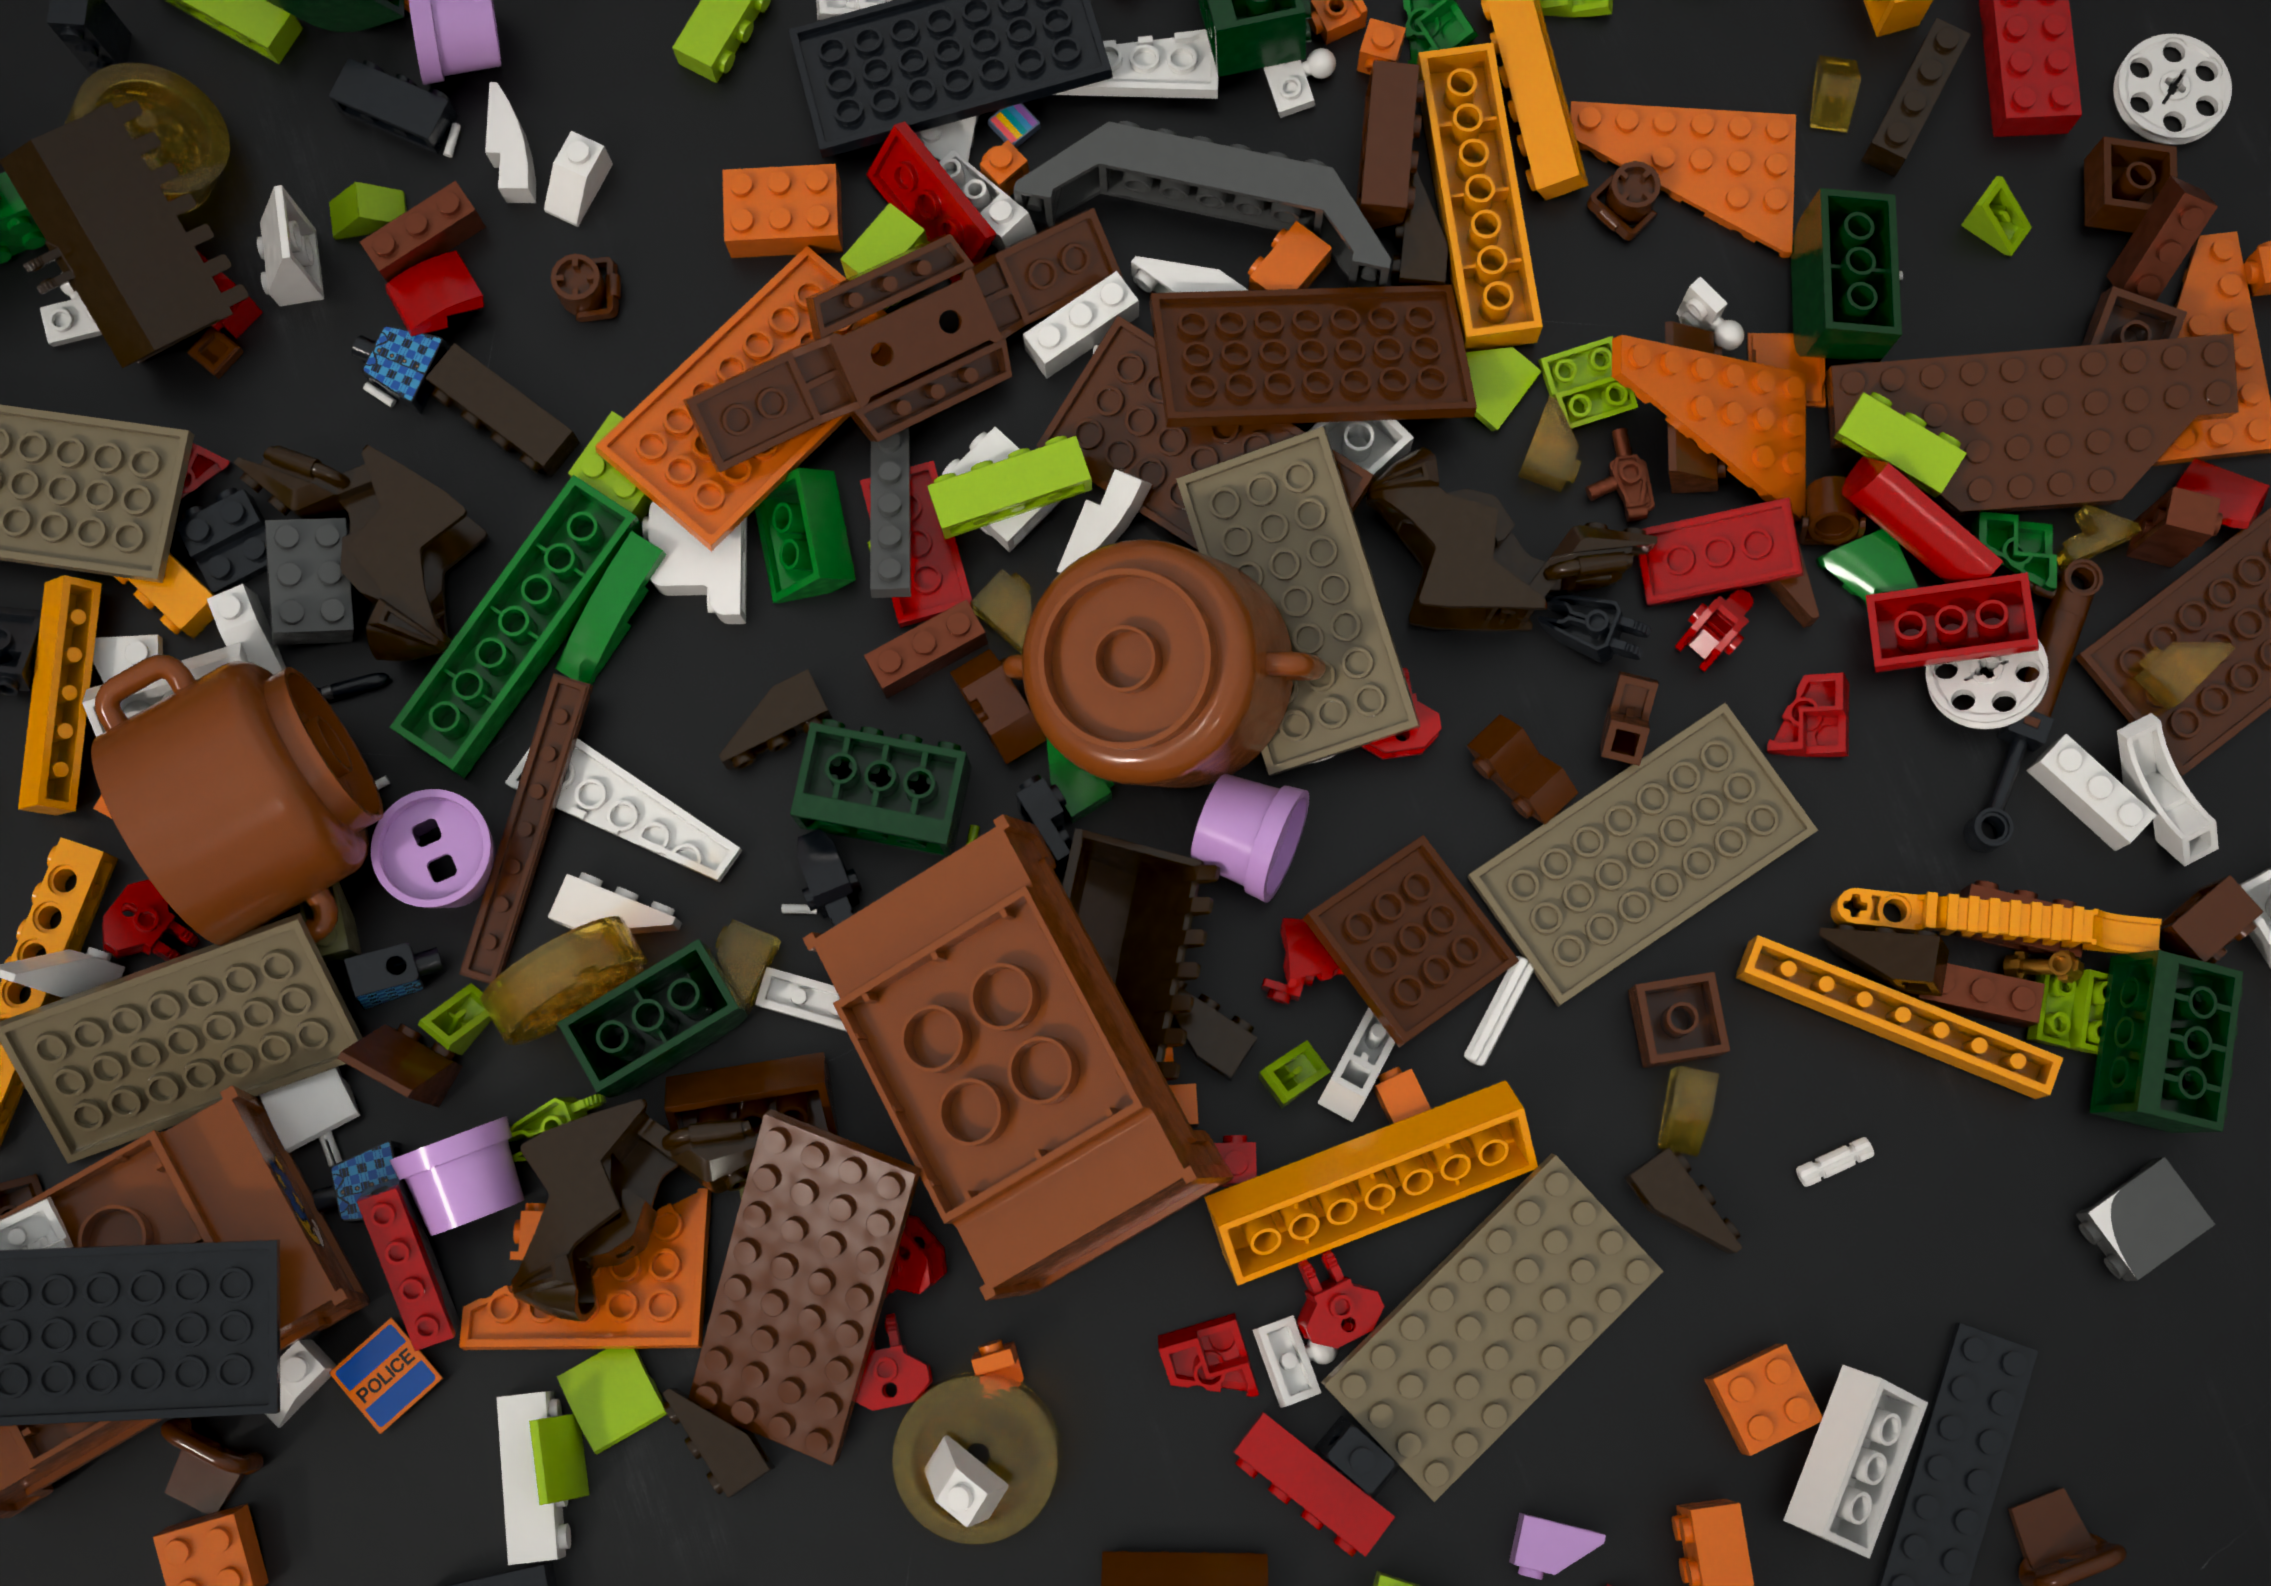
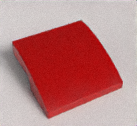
(432, 292)

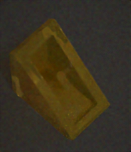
(1834, 93)

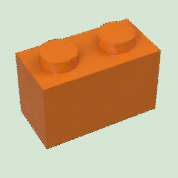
(1292, 263)

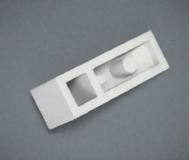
(243, 620)
(63, 971)
(1358, 1068)

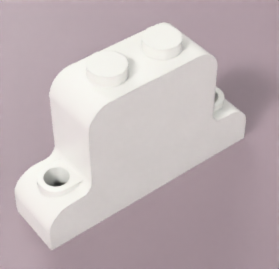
(696, 570)

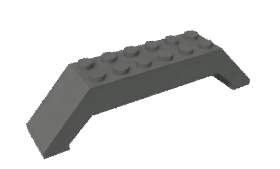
(1211, 182)

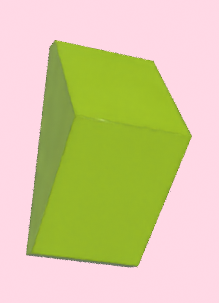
(364, 209)
(1998, 218)
(457, 1020)
(1293, 1074)

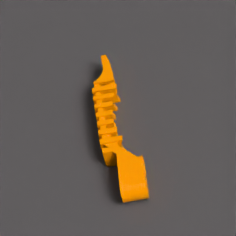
(1993, 917)

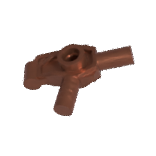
(1628, 477)

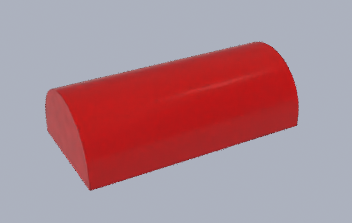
(1918, 522)
(1952, 622)

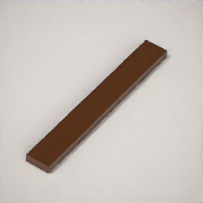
(526, 829)

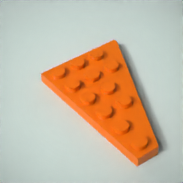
(1718, 161)
(2219, 304)
(1729, 407)
(640, 1304)

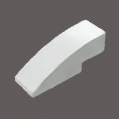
(509, 149)
(1106, 522)

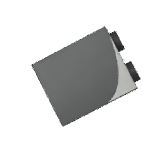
(2144, 1220)

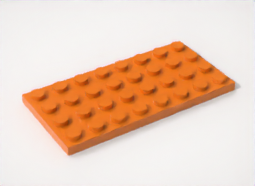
(660, 444)

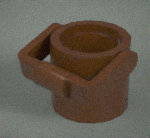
(1628, 199)
(583, 288)
(1830, 515)

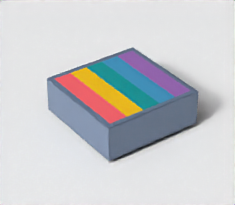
(1014, 124)

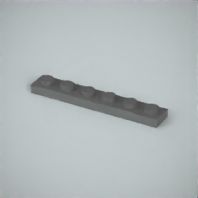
(890, 517)

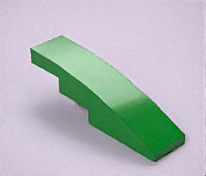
(609, 609)

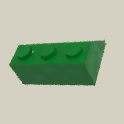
(805, 537)

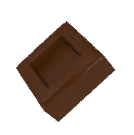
(215, 352)

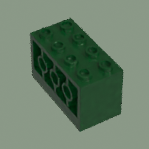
(1255, 32)
(887, 813)
(2167, 1042)

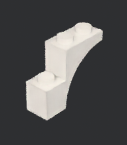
(2152, 777)

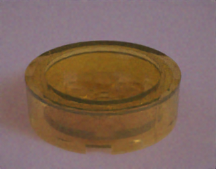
(177, 111)
(562, 979)
(989, 1412)

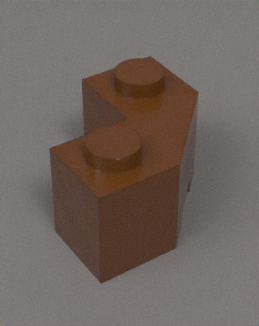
(998, 706)
(1515, 765)

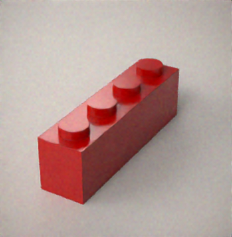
(1313, 1484)

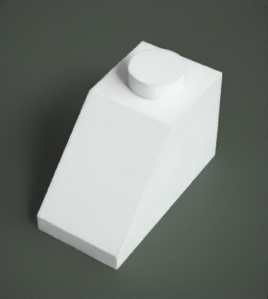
(576, 178)
(302, 1373)
(963, 1483)

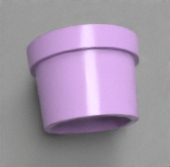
(454, 37)
(1251, 832)
(404, 864)
(462, 1176)

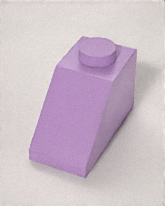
(1549, 1545)

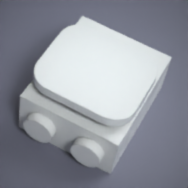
(997, 447)

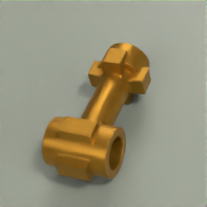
(2061, 963)

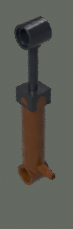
(2059, 638)

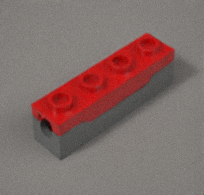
(409, 1263)

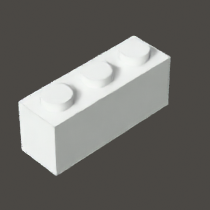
(1080, 324)
(2091, 792)

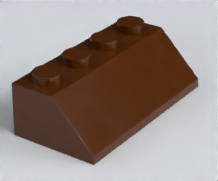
(1388, 142)
(1689, 465)
(788, 1085)
(1183, 1569)

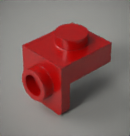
(1282, 993)

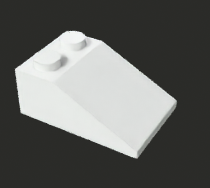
(289, 252)

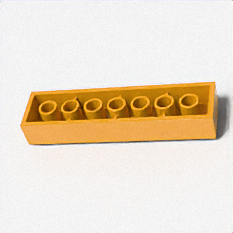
(1478, 197)
(1372, 1182)

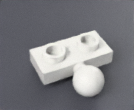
(1290, 83)
(1703, 309)
(68, 320)
(1289, 1360)

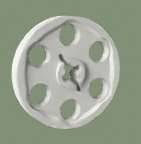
(2189, 90)
(1985, 691)

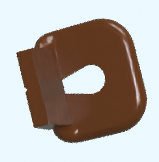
(204, 1471)
(2053, 1530)

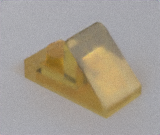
(2100, 533)

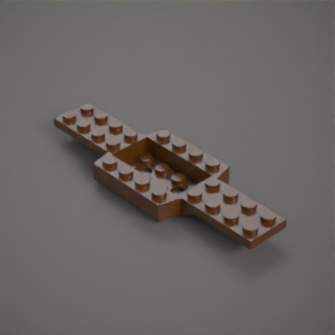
(837, 372)

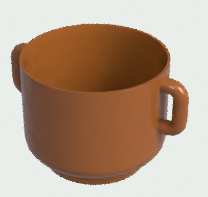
(1158, 665)
(235, 793)

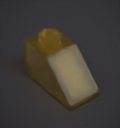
(1552, 450)
(1006, 607)
(2179, 668)
(744, 958)
(1687, 1109)

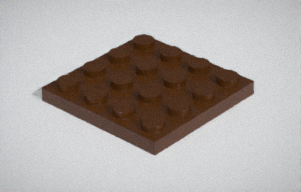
(1410, 940)

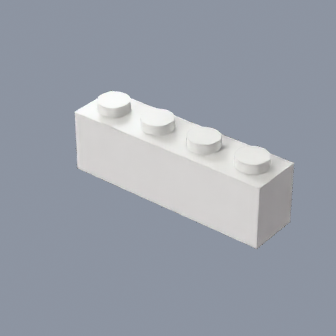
(532, 1529)

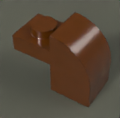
(1628, 718)

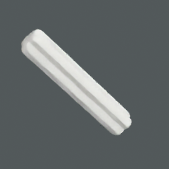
(1498, 1012)

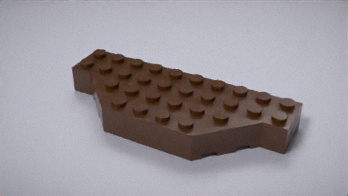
(2051, 420)

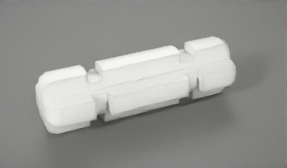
(1835, 1161)

